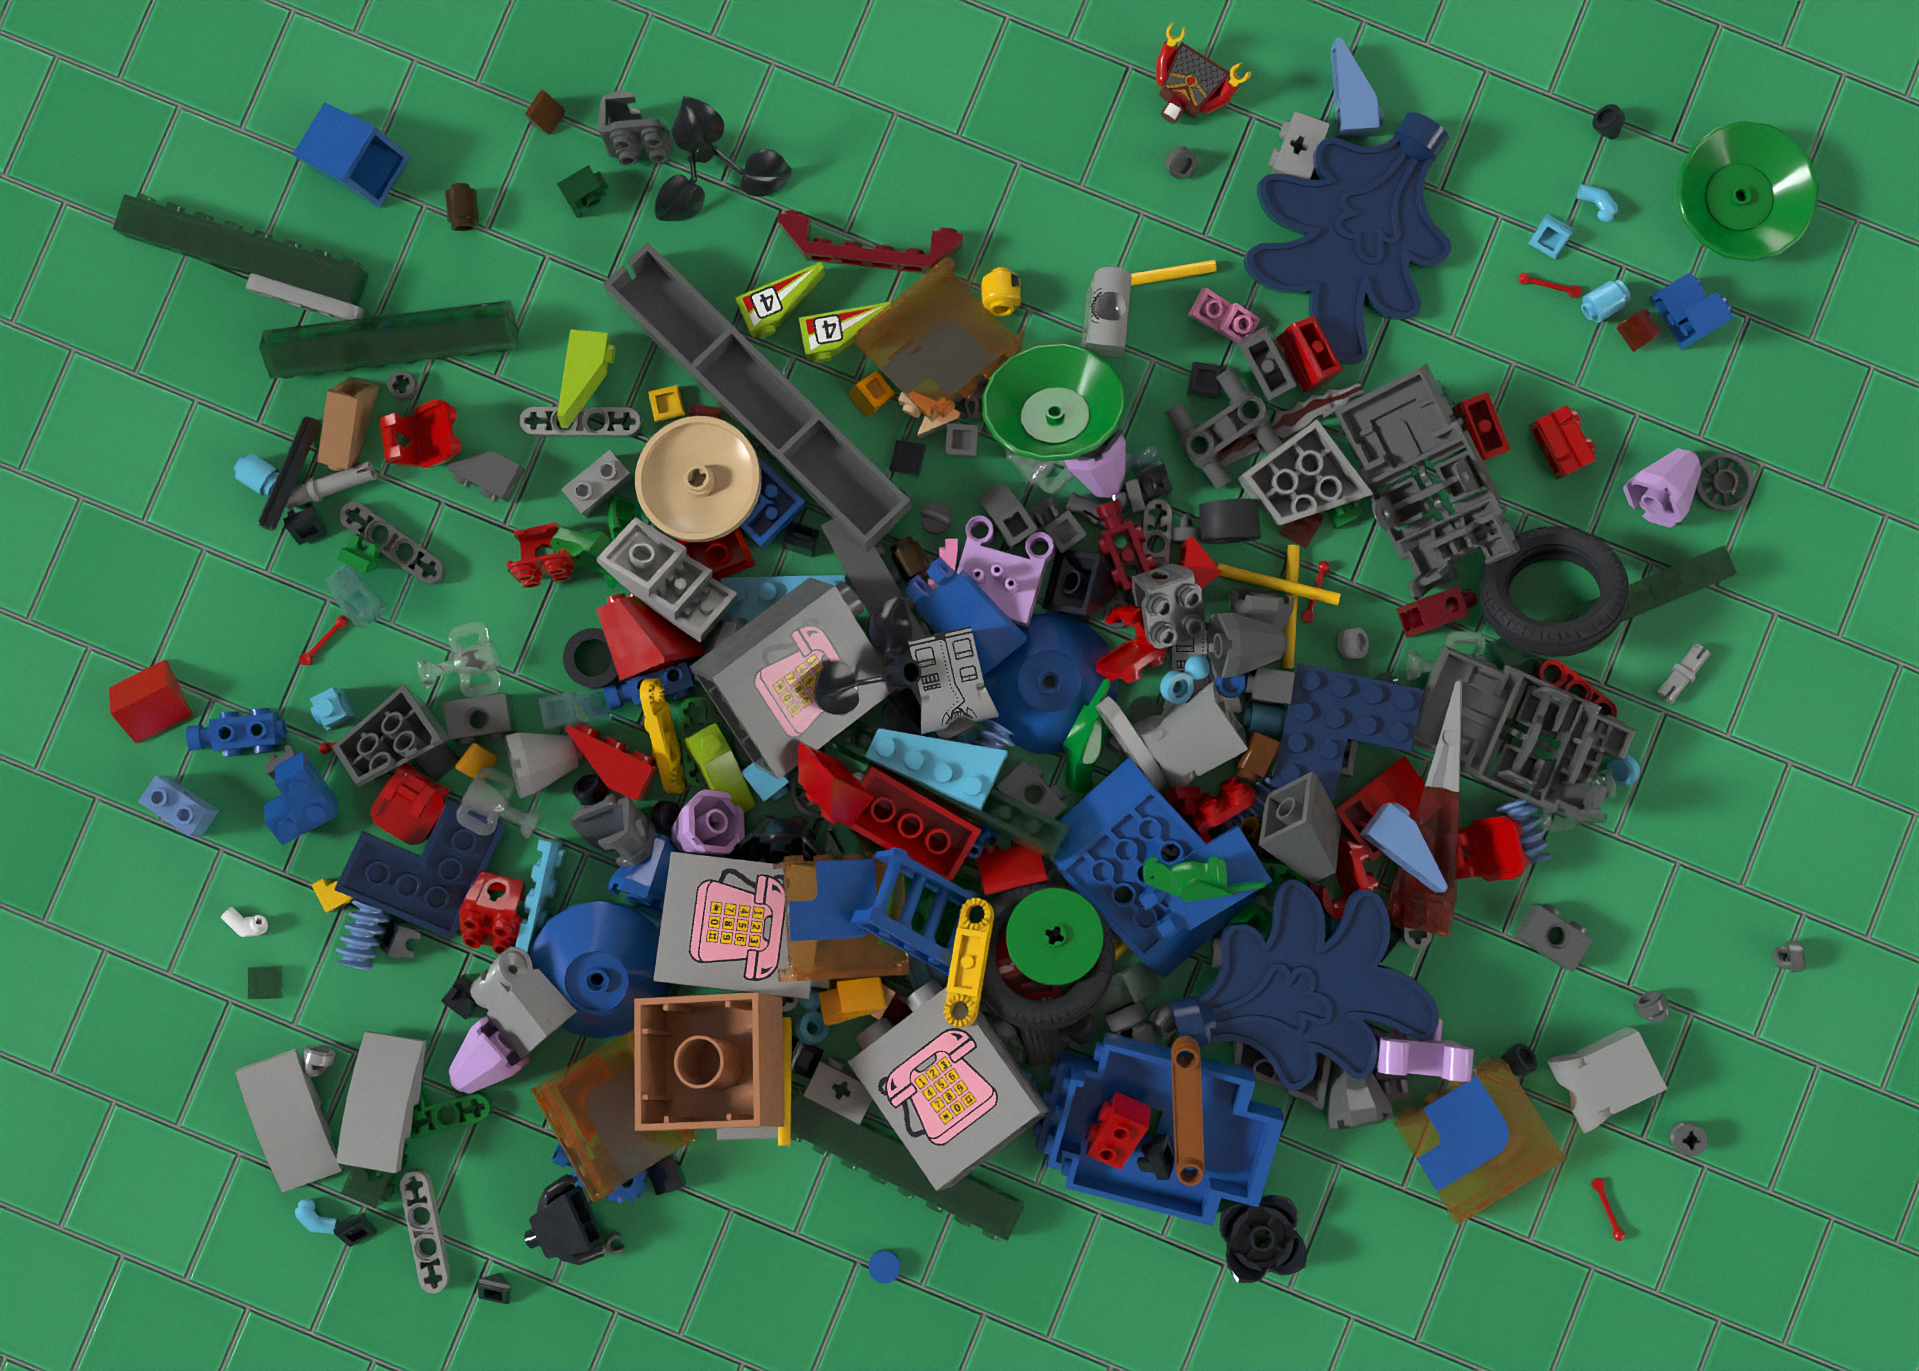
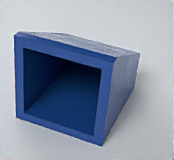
(352, 154)

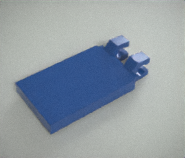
(961, 604)
(1241, 866)

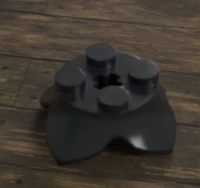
(776, 839)
(1280, 1253)

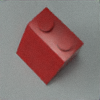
(642, 638)

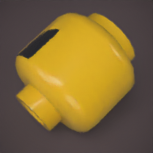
(1001, 291)

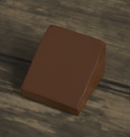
(545, 112)

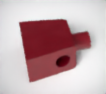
(1436, 610)

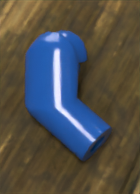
(985, 835)

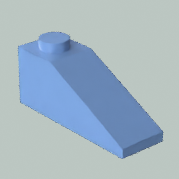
(1354, 98)
(1402, 842)

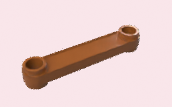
(1187, 1110)

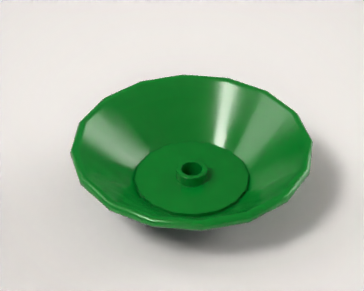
(1770, 175)
(1054, 382)

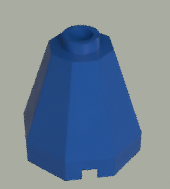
(646, 881)

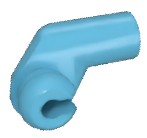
(1601, 198)
(311, 1221)

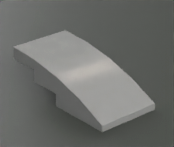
(667, 579)
(381, 1102)
(288, 1120)

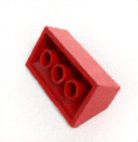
(915, 824)

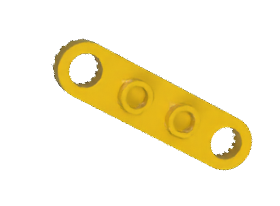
(663, 736)
(968, 962)

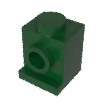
(583, 189)

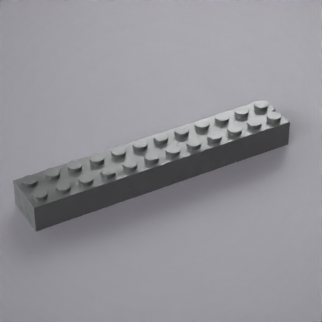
(758, 397)

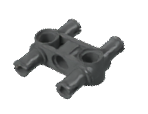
(1224, 428)

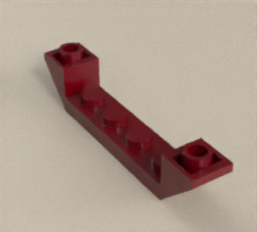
(797, 229)

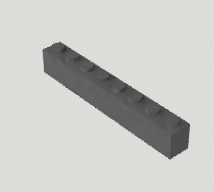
(875, 585)

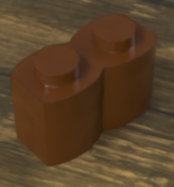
(1258, 759)

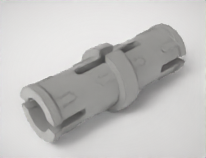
(1683, 673)

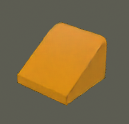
(871, 394)
(475, 758)

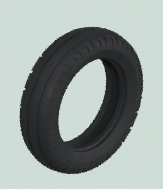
(1565, 637)
(1050, 1013)

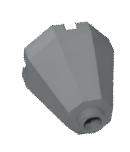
(540, 760)

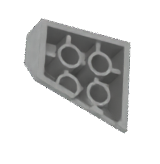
(1303, 477)

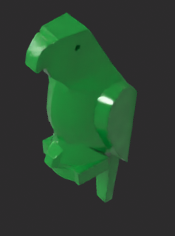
(584, 548)
(1086, 743)
(1194, 879)

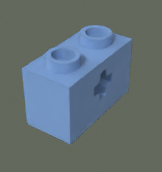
(178, 806)

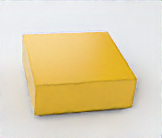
(667, 403)

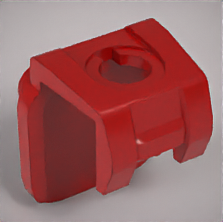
(428, 432)
(532, 568)
(1131, 656)
(409, 805)
(1214, 810)
(1492, 849)
(1349, 876)
(492, 921)

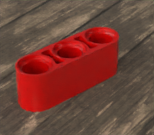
(1566, 678)

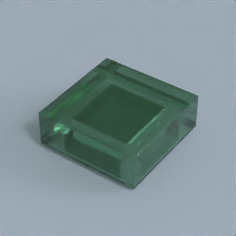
(265, 982)

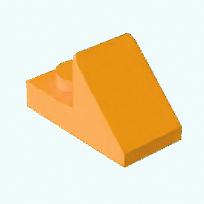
(852, 1000)

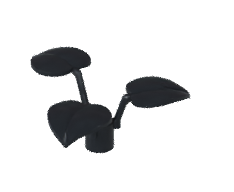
(695, 131)
(835, 684)

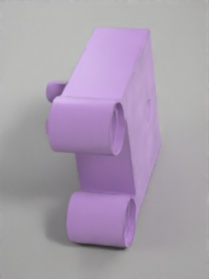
(1004, 577)
(1434, 1057)

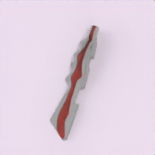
(1290, 421)

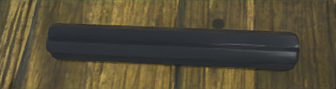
(288, 473)

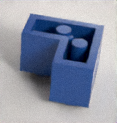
(1688, 310)
(775, 510)
(304, 800)

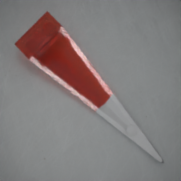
(1437, 818)

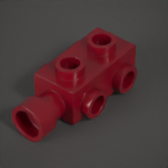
(1131, 553)

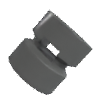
(1131, 1022)

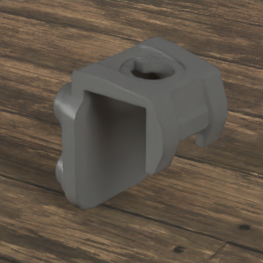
(631, 135)
(1169, 605)
(618, 827)

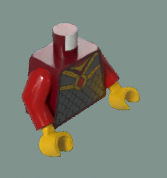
(1192, 80)

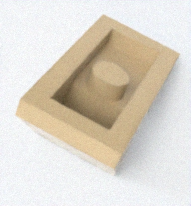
(927, 427)

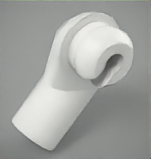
(245, 926)

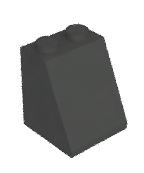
(1302, 828)

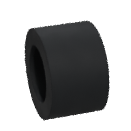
(1229, 521)
(607, 678)

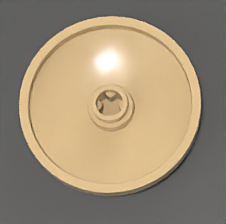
(698, 479)

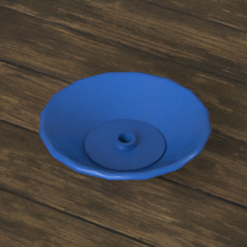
(1029, 709)
(606, 942)

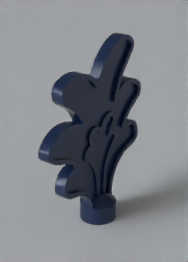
(1359, 232)
(1308, 990)

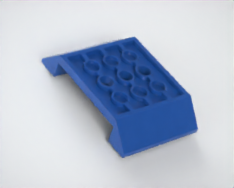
(1108, 843)

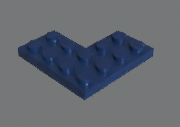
(1337, 707)
(425, 886)

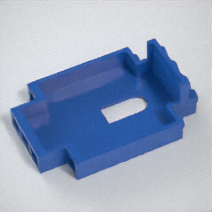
(1236, 1132)

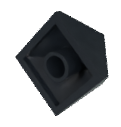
(1079, 584)

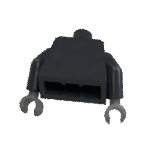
(567, 1225)

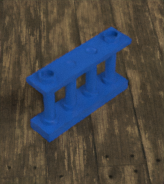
(900, 932)

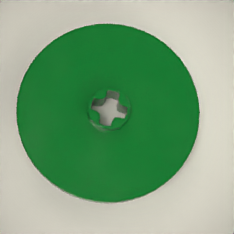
(1077, 925)

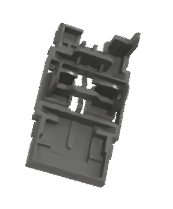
(1401, 428)
(1493, 696)

